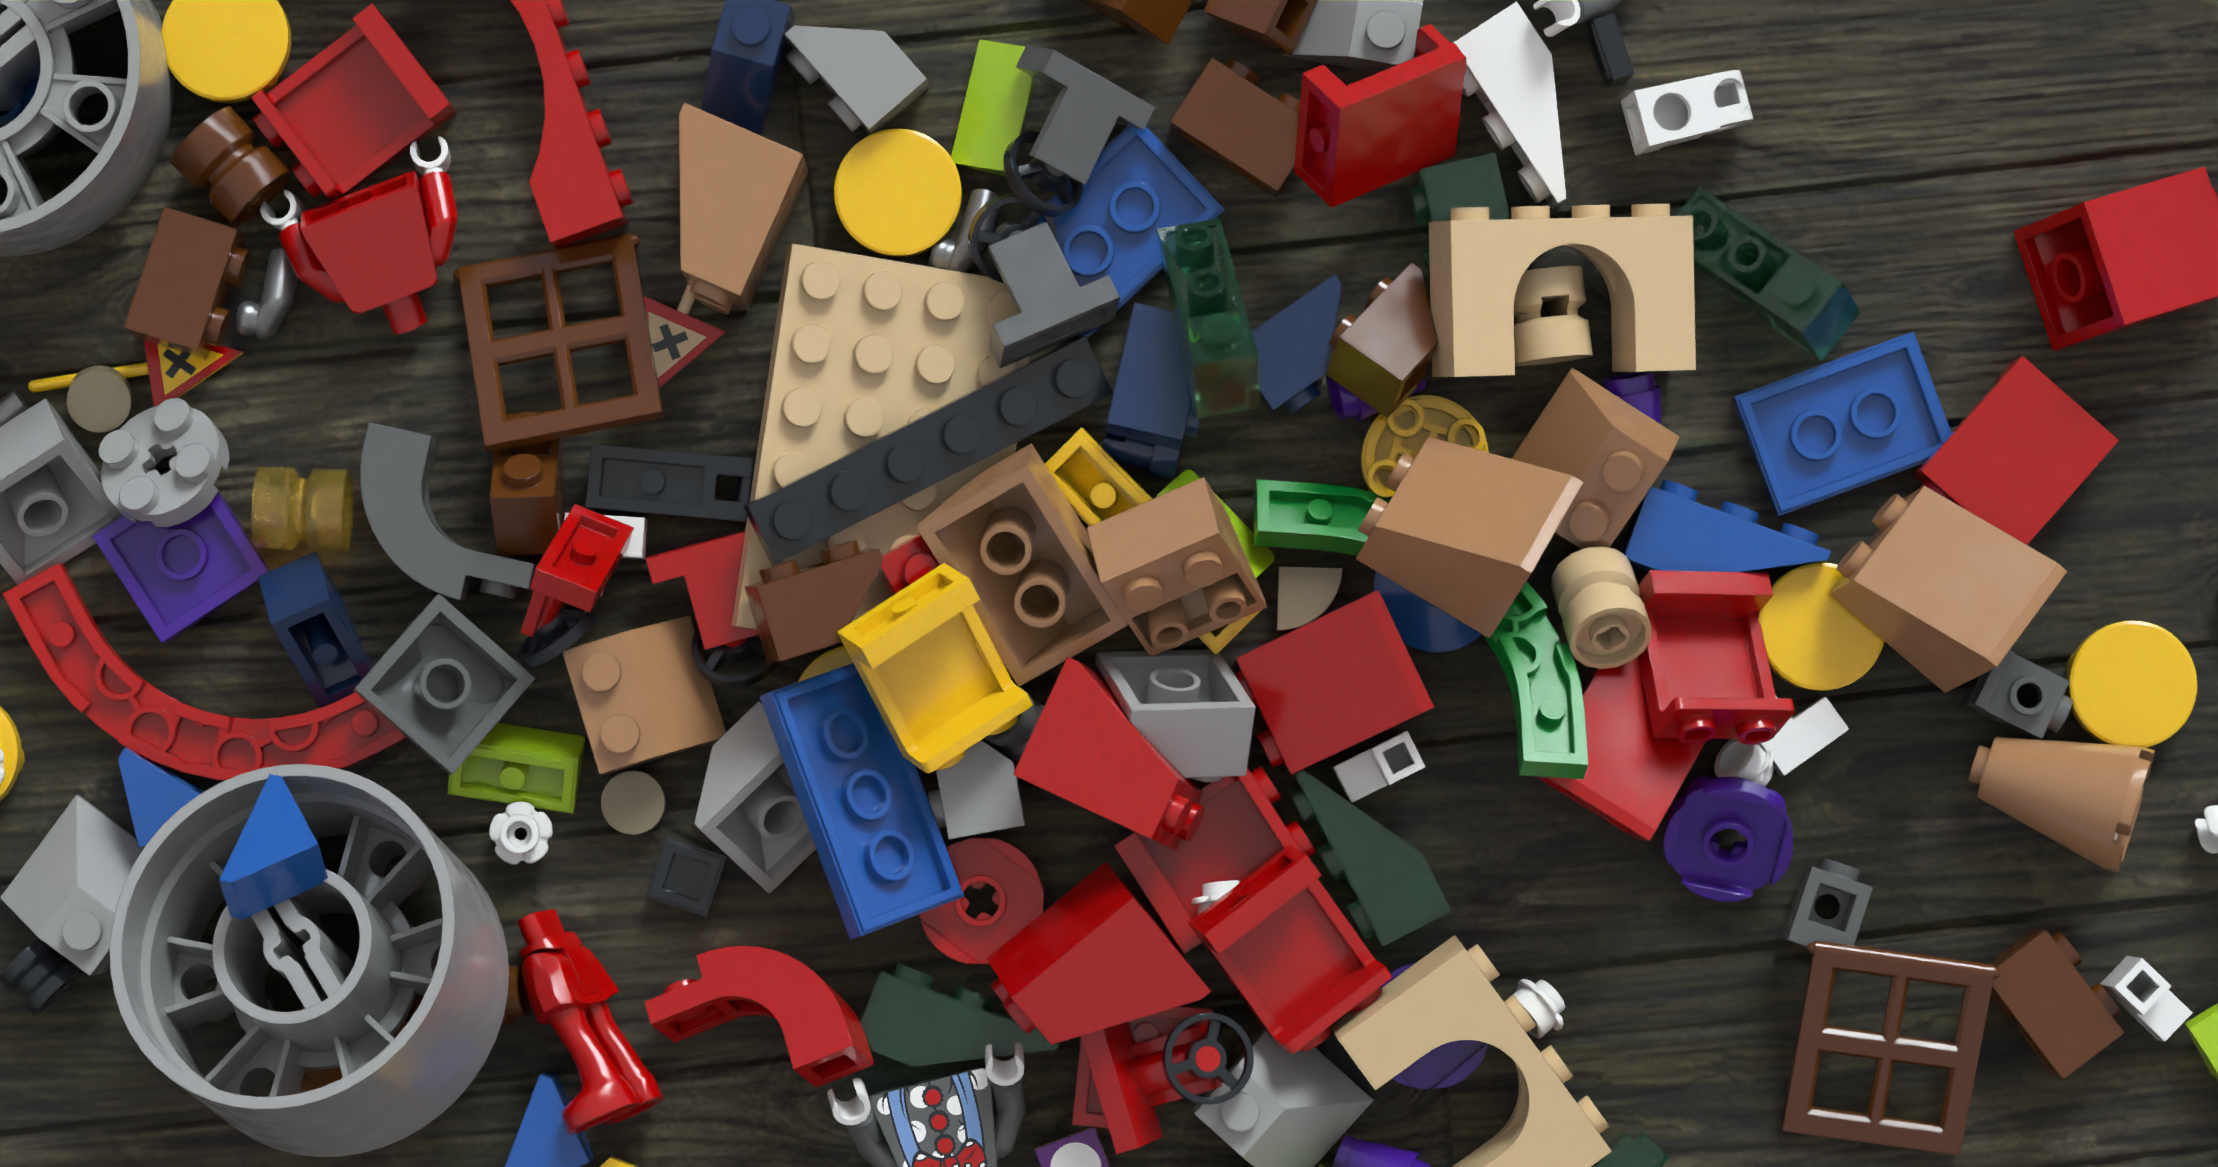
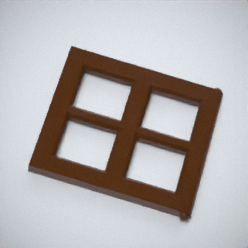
(559, 342)
(1887, 1047)

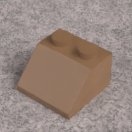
(1606, 447)
(643, 695)

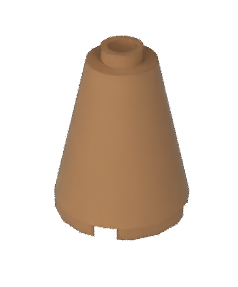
(2067, 791)

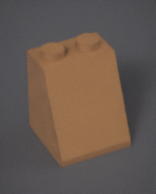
(731, 206)
(1465, 528)
(1944, 586)

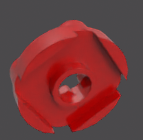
(1017, 895)

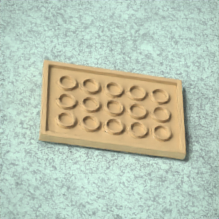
(854, 358)

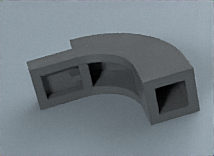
(396, 500)

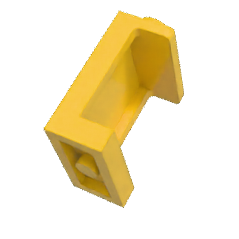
(934, 670)

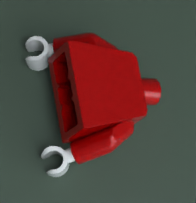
(376, 241)

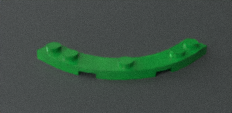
(1530, 652)

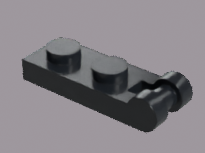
(666, 482)

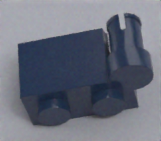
(1150, 396)

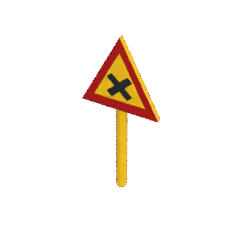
(169, 371)

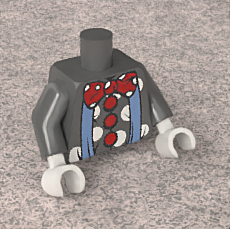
(940, 1121)

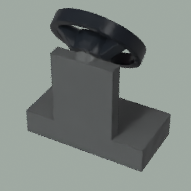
(1072, 132)
(1039, 283)

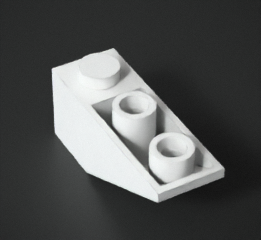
(1516, 85)

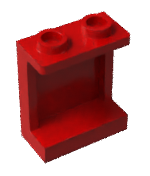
(352, 108)
(1380, 125)
(2018, 453)
(1708, 658)
(1231, 843)
(1290, 951)

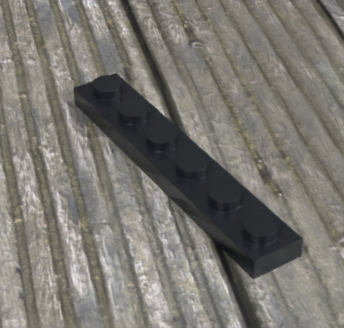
(927, 450)

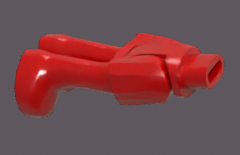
(571, 994)

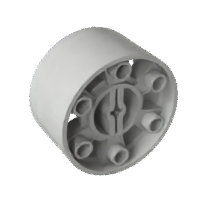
(126, 140)
(349, 1004)

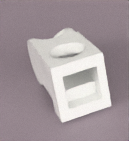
(1685, 110)

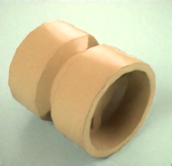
(1553, 338)
(1601, 607)

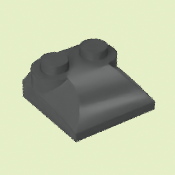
(444, 684)

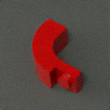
(749, 980)

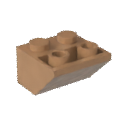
(1175, 567)

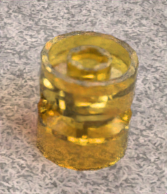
(302, 509)

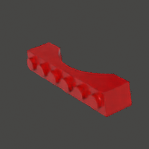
(571, 175)

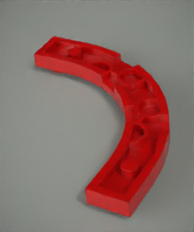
(166, 728)

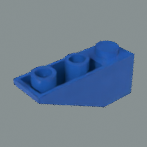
(1683, 535)

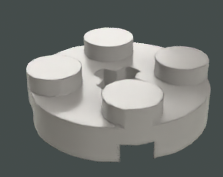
(146, 439)

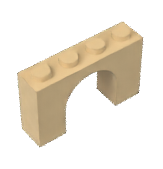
(1641, 258)
(1452, 1000)

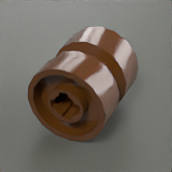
(223, 158)

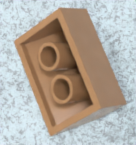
(1027, 563)

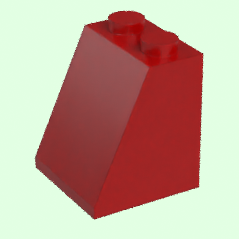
(2124, 257)
(1332, 684)
(1104, 764)
(1628, 770)
(1092, 964)

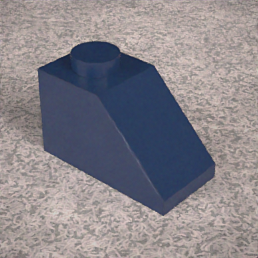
(746, 61)
(1296, 348)
(315, 628)

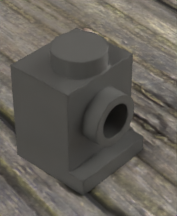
(1997, 697)
(1851, 901)

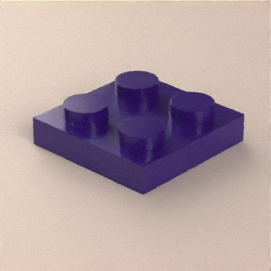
(185, 568)

